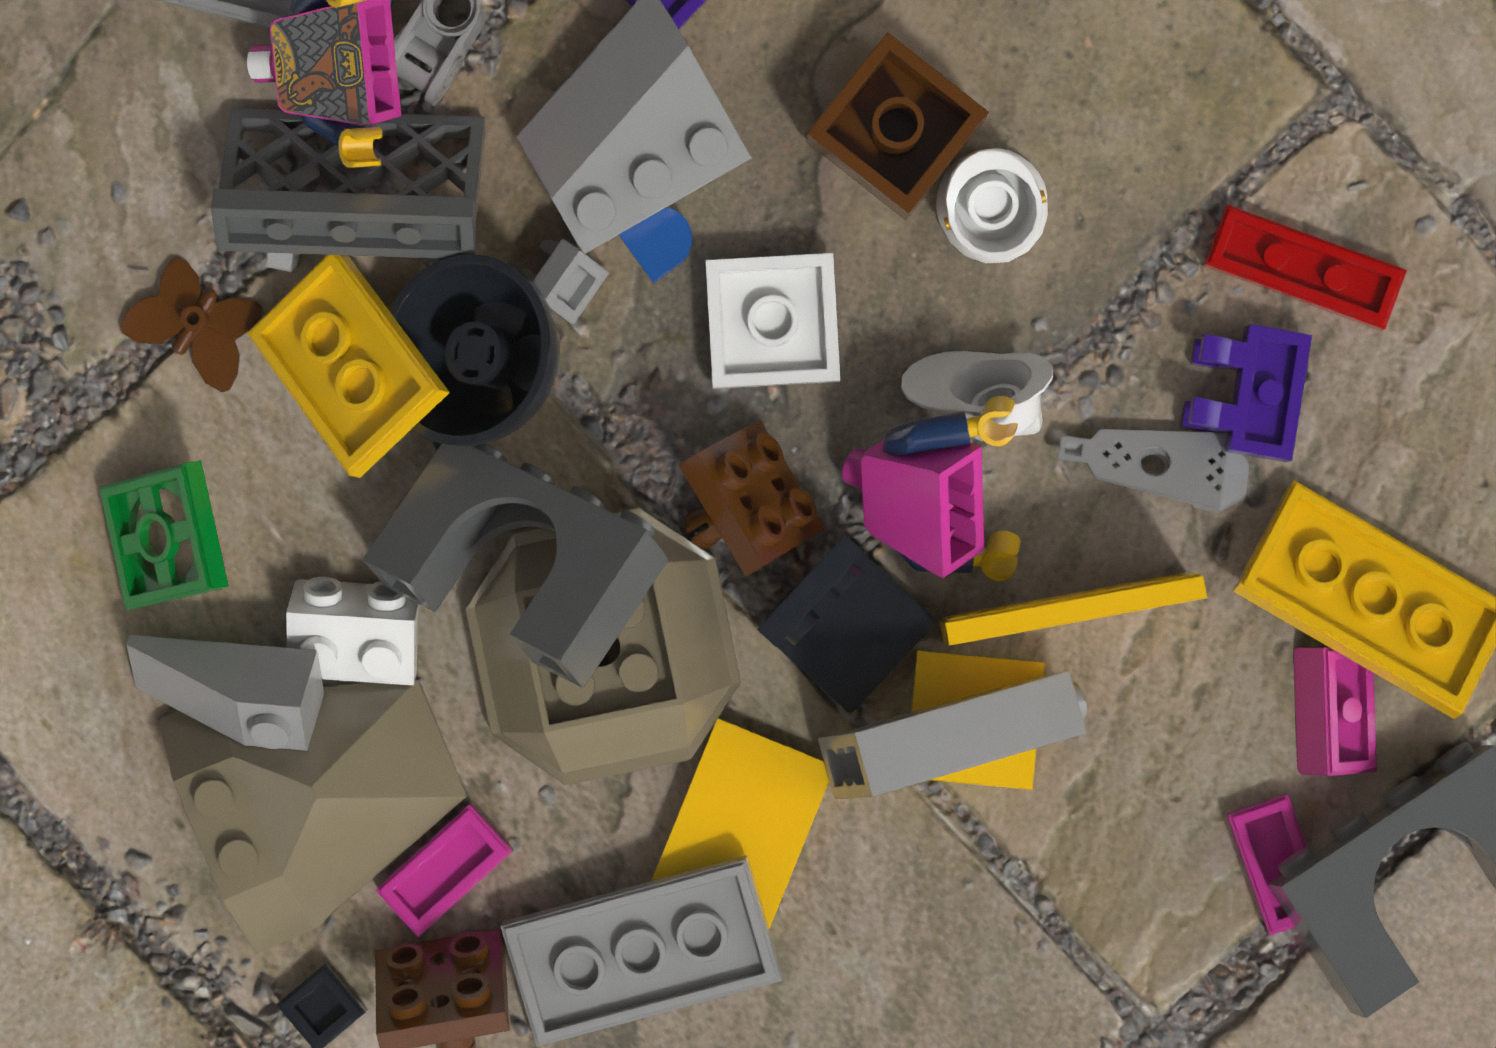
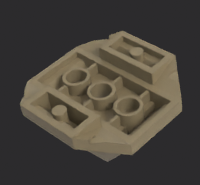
(633, 713)

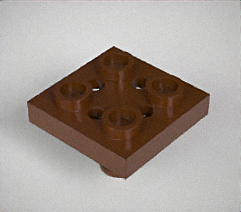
(749, 499)
(441, 991)

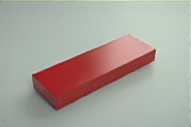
(1305, 268)

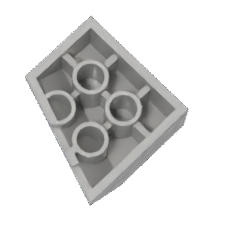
(630, 130)

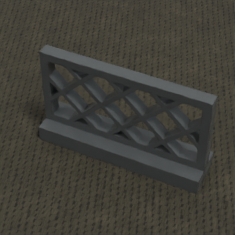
(346, 218)

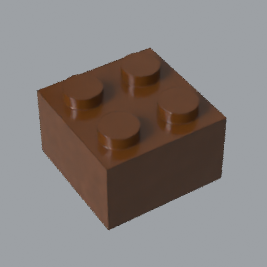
(896, 126)

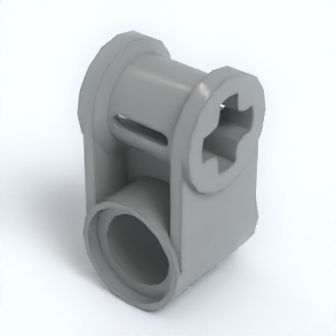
(435, 46)

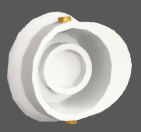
(992, 205)

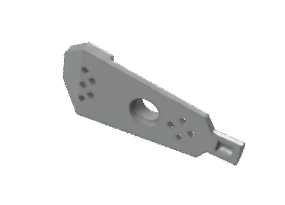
(1185, 462)

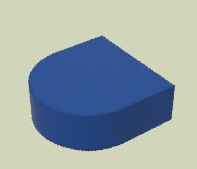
(659, 242)

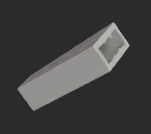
(953, 736)

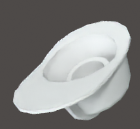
(969, 379)

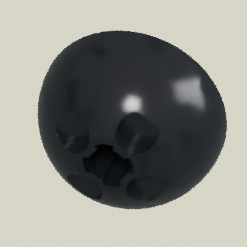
(455, 320)

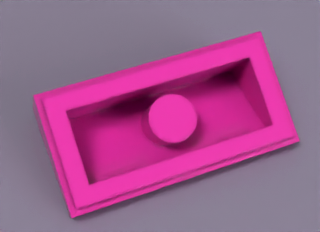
(1333, 714)

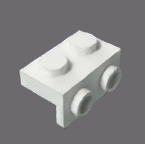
(356, 628)

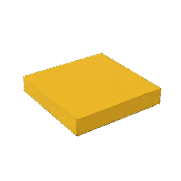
(953, 676)

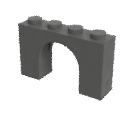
(474, 496)
(1333, 889)

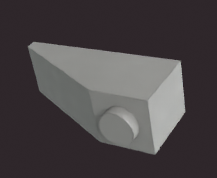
(240, 690)

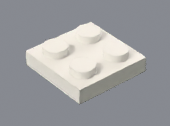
(772, 320)

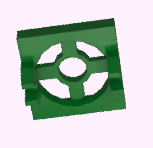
(132, 541)

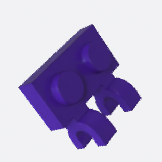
(1266, 391)

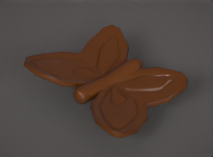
(197, 319)

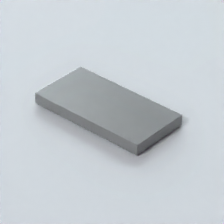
(641, 951)

